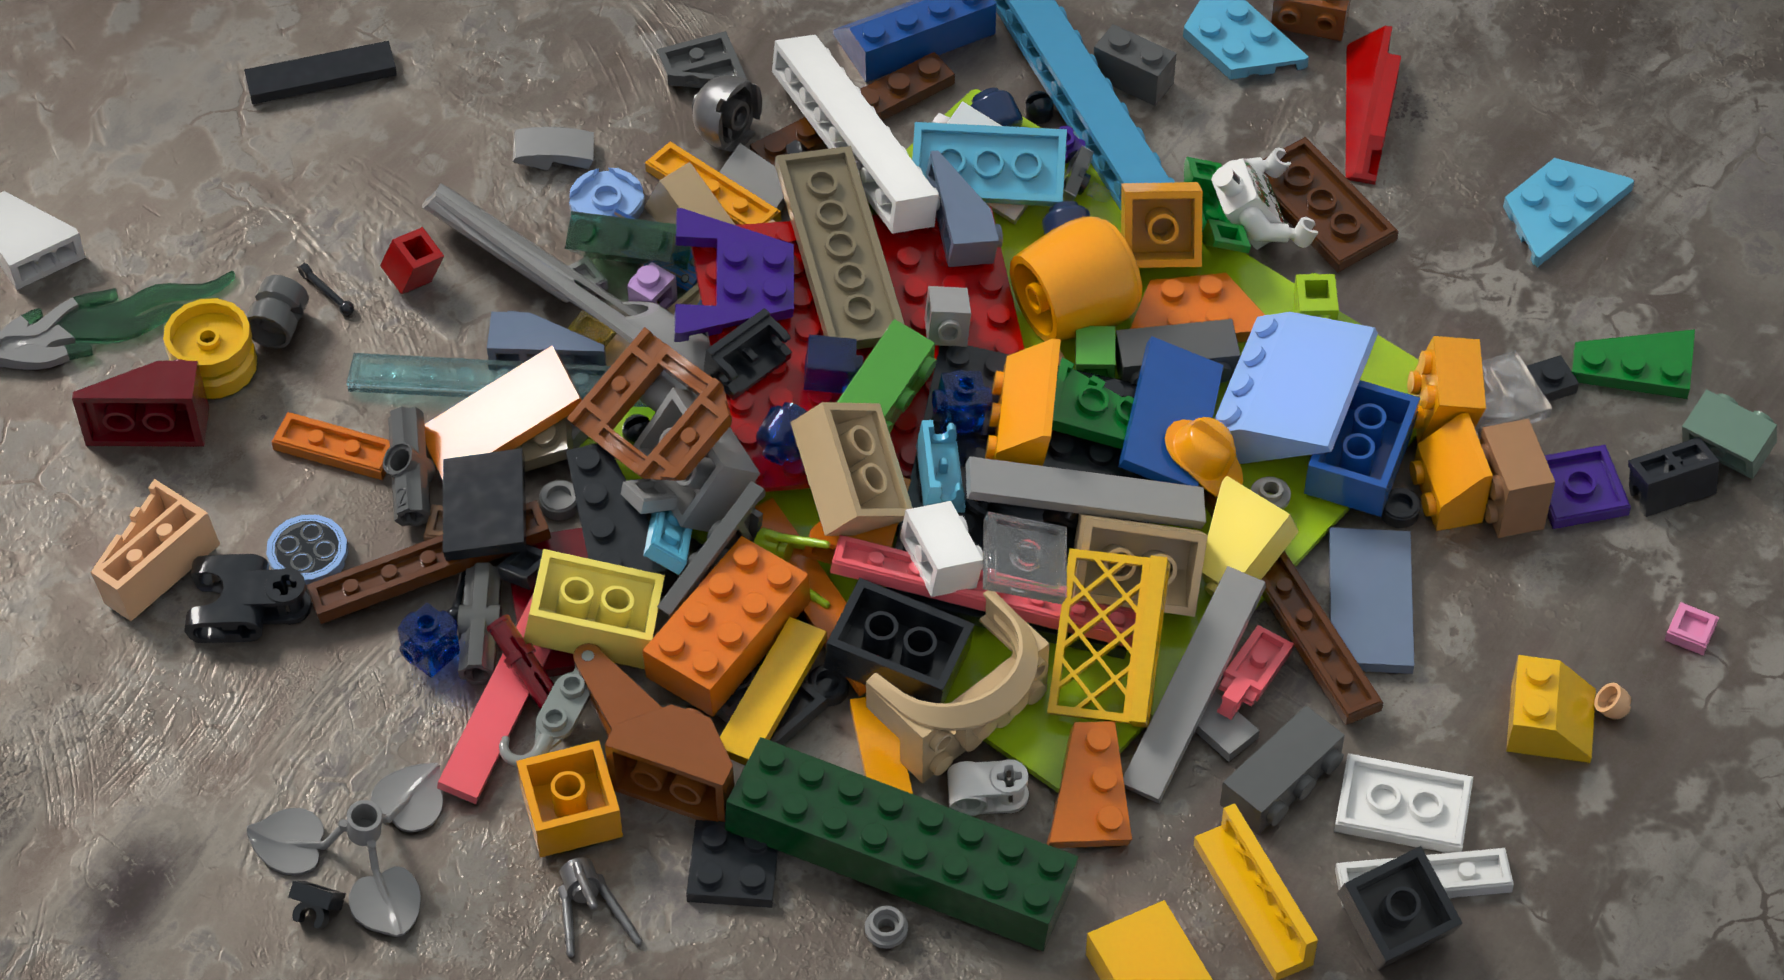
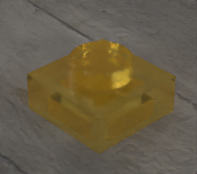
(592, 328)

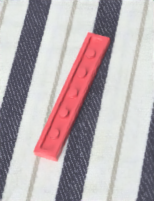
(490, 721)

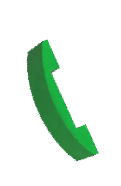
(1216, 228)

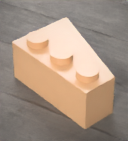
(153, 551)

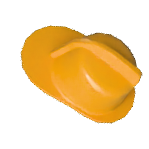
(1204, 451)

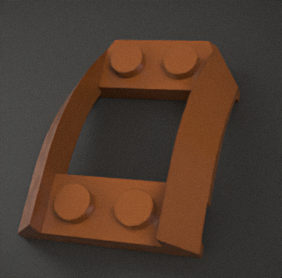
(625, 384)

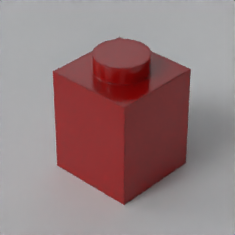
(412, 260)

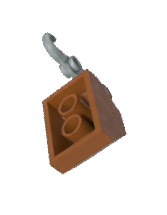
(651, 751)

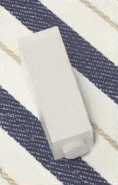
(34, 242)

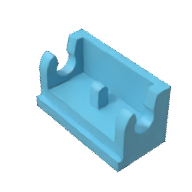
(939, 466)

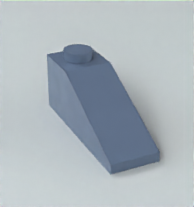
(963, 217)
(524, 335)

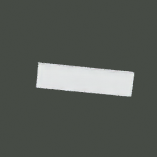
(1459, 872)

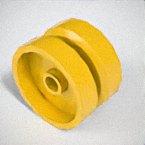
(216, 337)

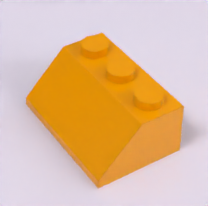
(1025, 405)

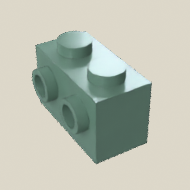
(1731, 432)

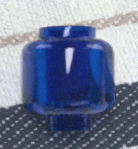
(777, 434)

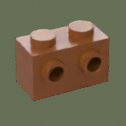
(1312, 17)

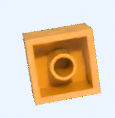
(1163, 223)
(1448, 383)
(569, 798)

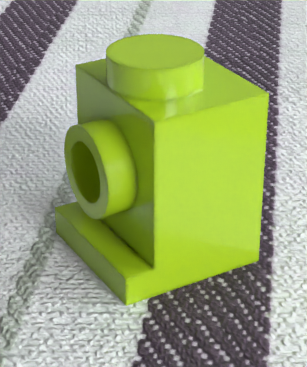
(1316, 295)

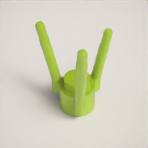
(783, 545)

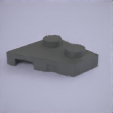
(699, 61)

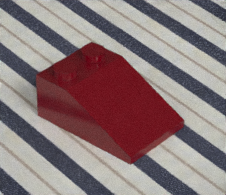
(146, 407)

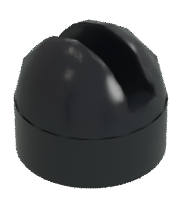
(1038, 107)
(634, 427)

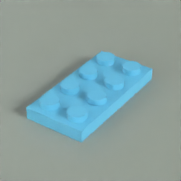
(999, 161)

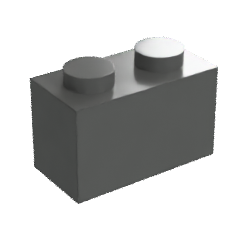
(1135, 64)

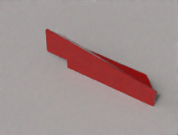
(1369, 100)

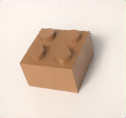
(1520, 479)

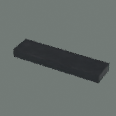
(320, 72)

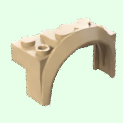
(940, 732)

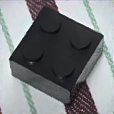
(1399, 907)

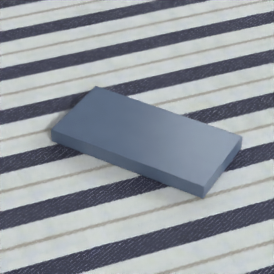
(1373, 596)

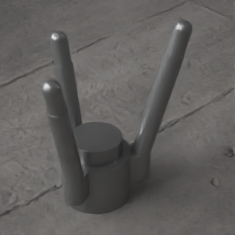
(583, 886)

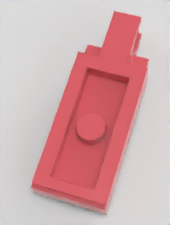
(1252, 670)

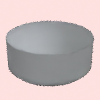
(558, 500)

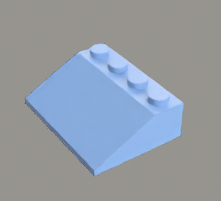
(1294, 385)

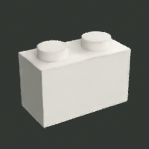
(941, 548)

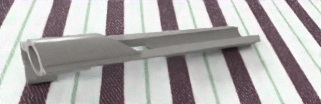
(559, 281)

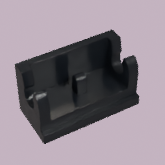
(748, 354)
(1673, 476)

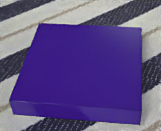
(1585, 488)

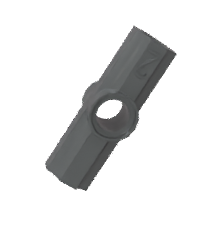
(409, 466)
(478, 611)

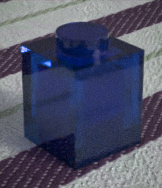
(830, 363)

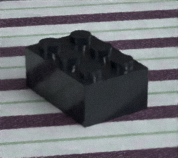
(900, 641)

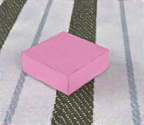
(1691, 628)

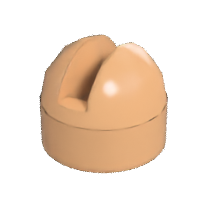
(1613, 701)

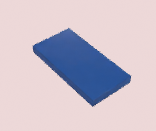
(1169, 389)

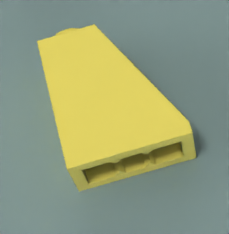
(1244, 534)

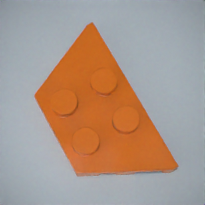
(1197, 300)

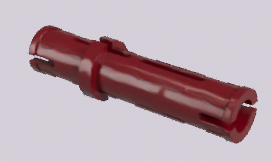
(521, 658)

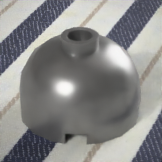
(726, 111)

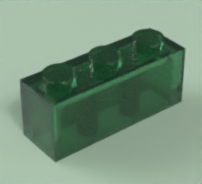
(625, 240)

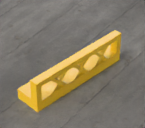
(1257, 895)

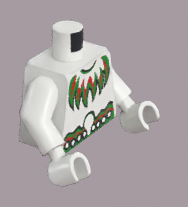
(1250, 201)

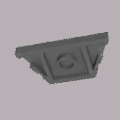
(738, 522)

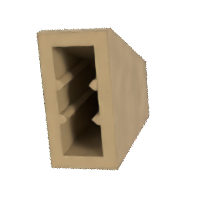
(687, 191)

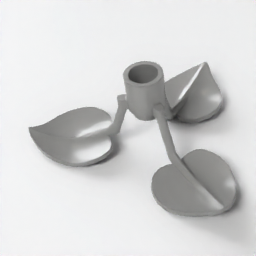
(381, 902)

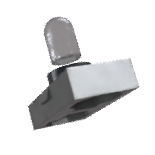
(1077, 179)

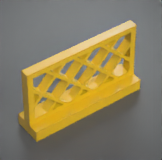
(1145, 641)

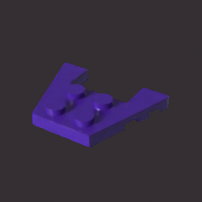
(750, 275)

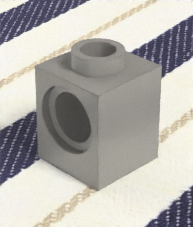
(947, 316)

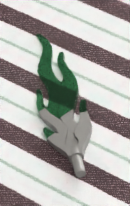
(71, 327)

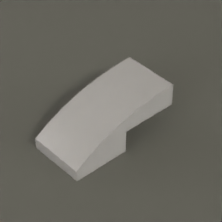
(544, 145)

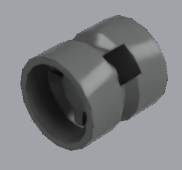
(277, 311)

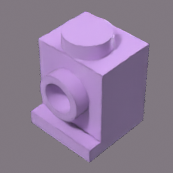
(653, 285)

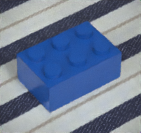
(1366, 450)

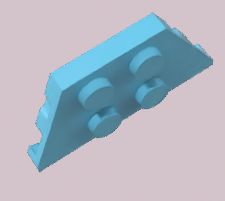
(1240, 39)
(1561, 204)

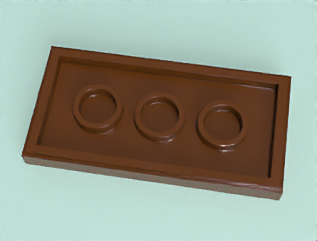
(1344, 218)

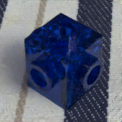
(962, 401)
(429, 639)

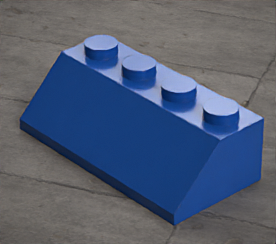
(913, 30)

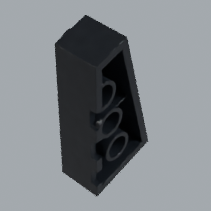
(609, 523)

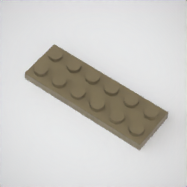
(838, 244)

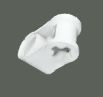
(983, 788)

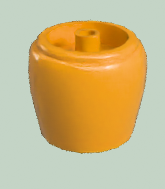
(1076, 279)

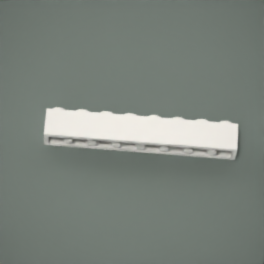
(845, 119)

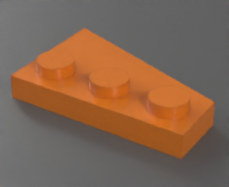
(1092, 793)

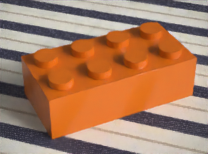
(726, 626)

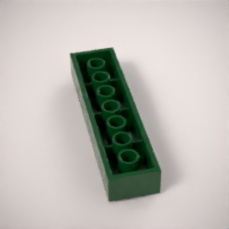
(901, 843)

